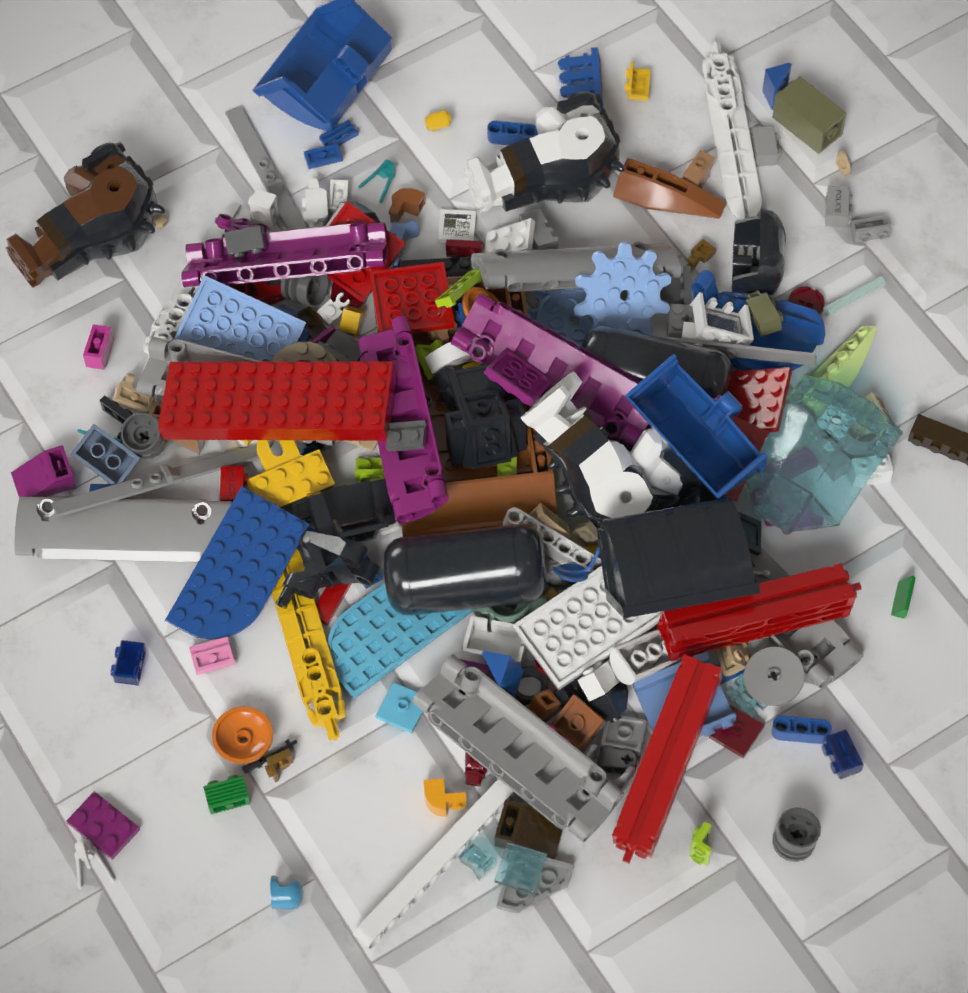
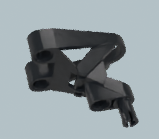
(328, 558)

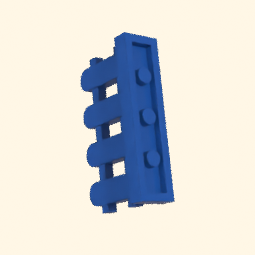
(581, 75)

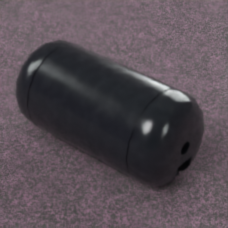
(643, 353)
(465, 569)

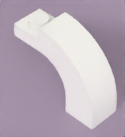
(448, 356)

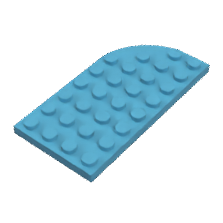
(376, 639)

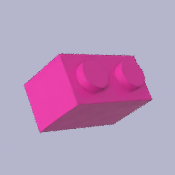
(98, 347)

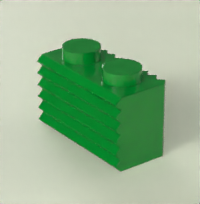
(226, 794)

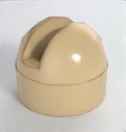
(160, 221)

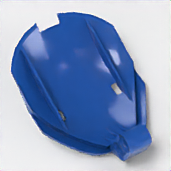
(800, 330)

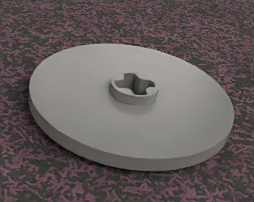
(764, 688)

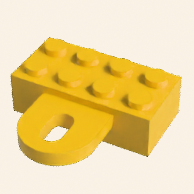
(289, 475)

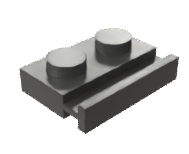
(406, 436)

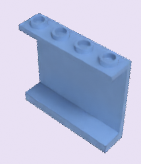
(655, 688)

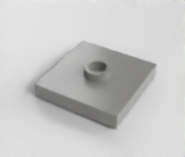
(625, 734)

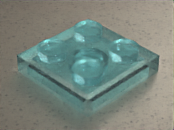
(520, 868)

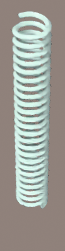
(852, 294)

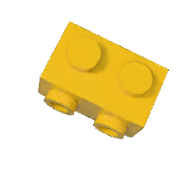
(638, 83)

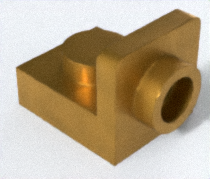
(278, 761)

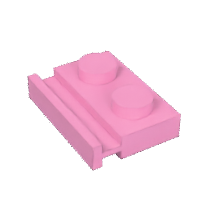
(212, 655)

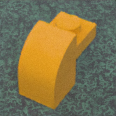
(438, 801)

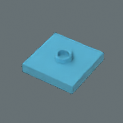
(399, 709)

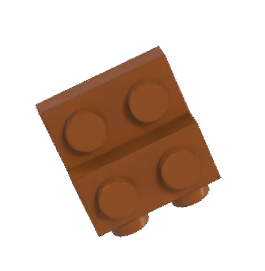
(578, 723)

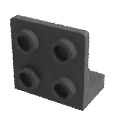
(679, 289)
(342, 347)

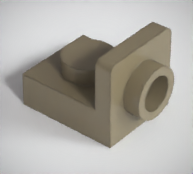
(584, 534)

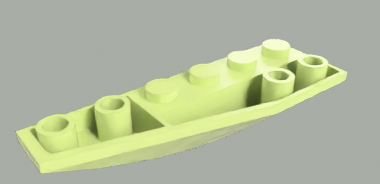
(848, 358)

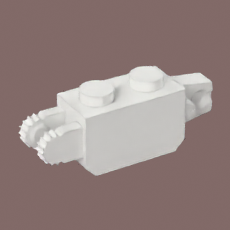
(315, 204)

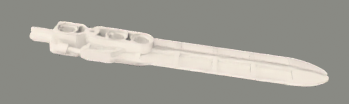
(722, 94)
(174, 311)

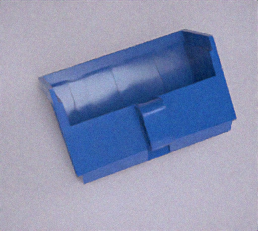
(326, 64)
(698, 427)

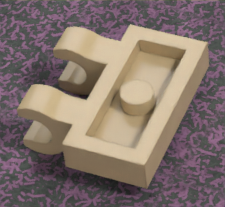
(127, 395)

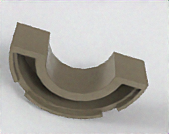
(304, 353)

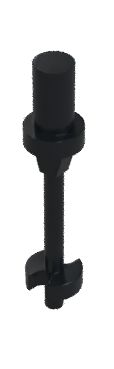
(258, 763)

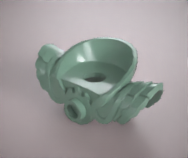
(501, 614)

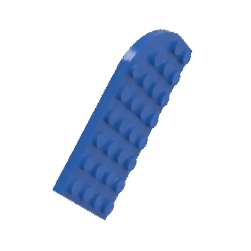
(237, 568)

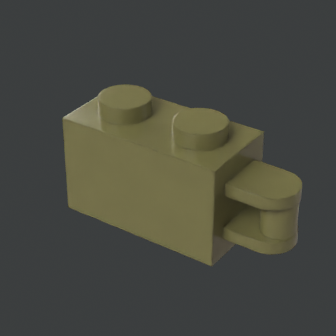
(764, 313)

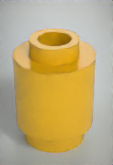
(437, 120)

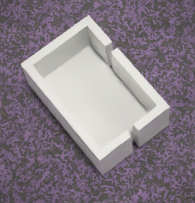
(500, 640)

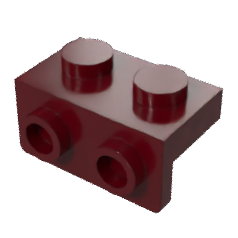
(463, 248)

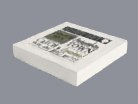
(456, 225)

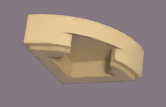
(843, 163)

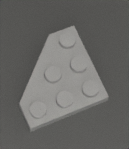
(553, 879)

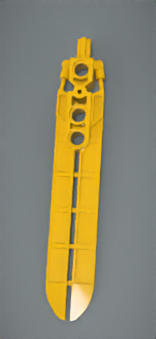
(322, 689)

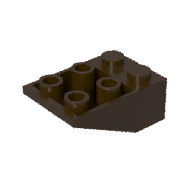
(527, 828)

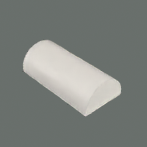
(640, 658)

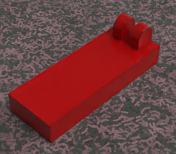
(330, 601)

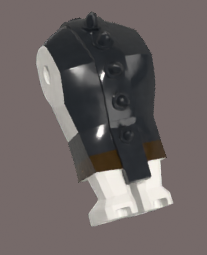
(561, 164)
(600, 472)

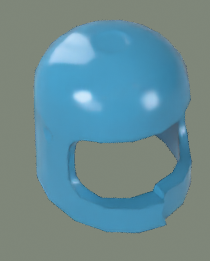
(285, 897)

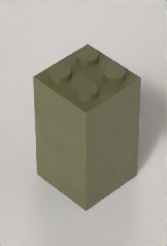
(809, 114)

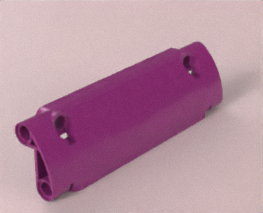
(290, 255)
(555, 356)
(407, 470)

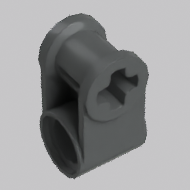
(614, 760)

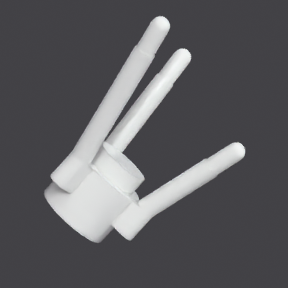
(85, 852)

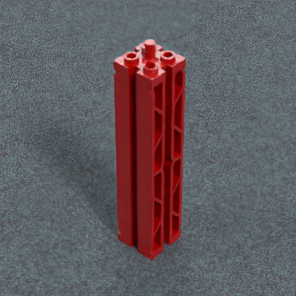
(777, 609)
(666, 758)

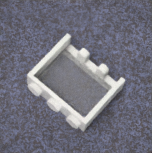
(721, 324)

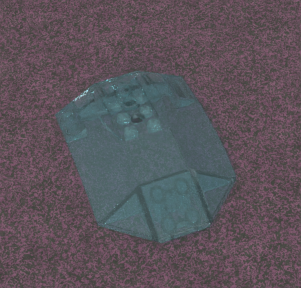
(814, 478)

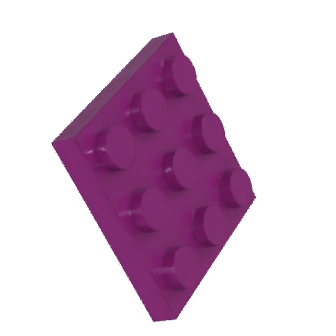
(518, 377)

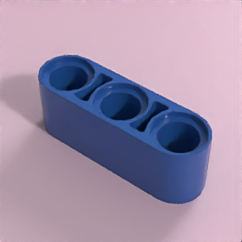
(509, 132)
(791, 733)

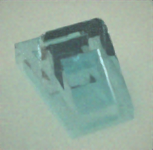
(478, 860)

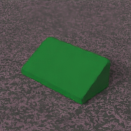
(903, 597)

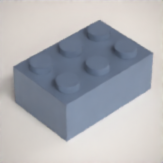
(105, 456)

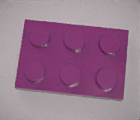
(103, 825)

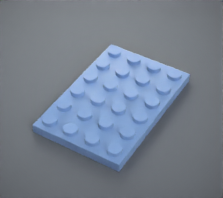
(237, 323)

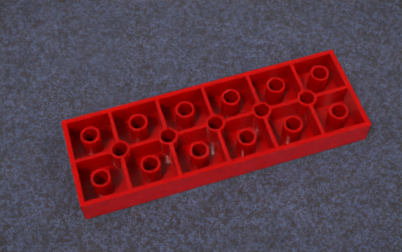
(278, 401)

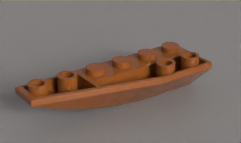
(663, 191)

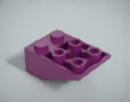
(44, 474)

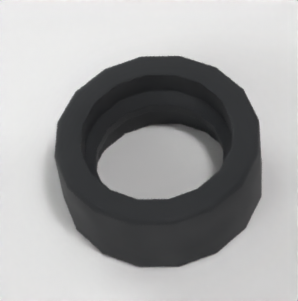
(533, 672)

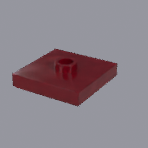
(741, 735)

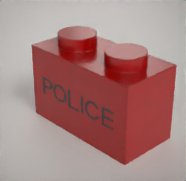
(231, 481)

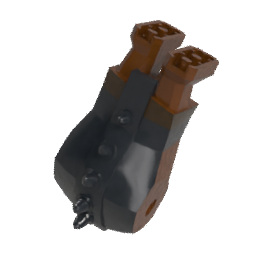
(103, 218)

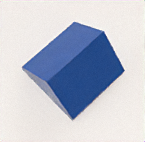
(775, 79)
(505, 671)

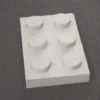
(511, 237)

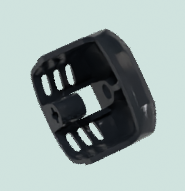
(768, 234)

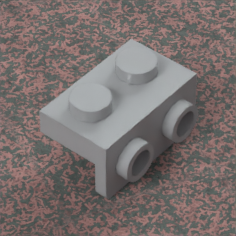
(870, 229)

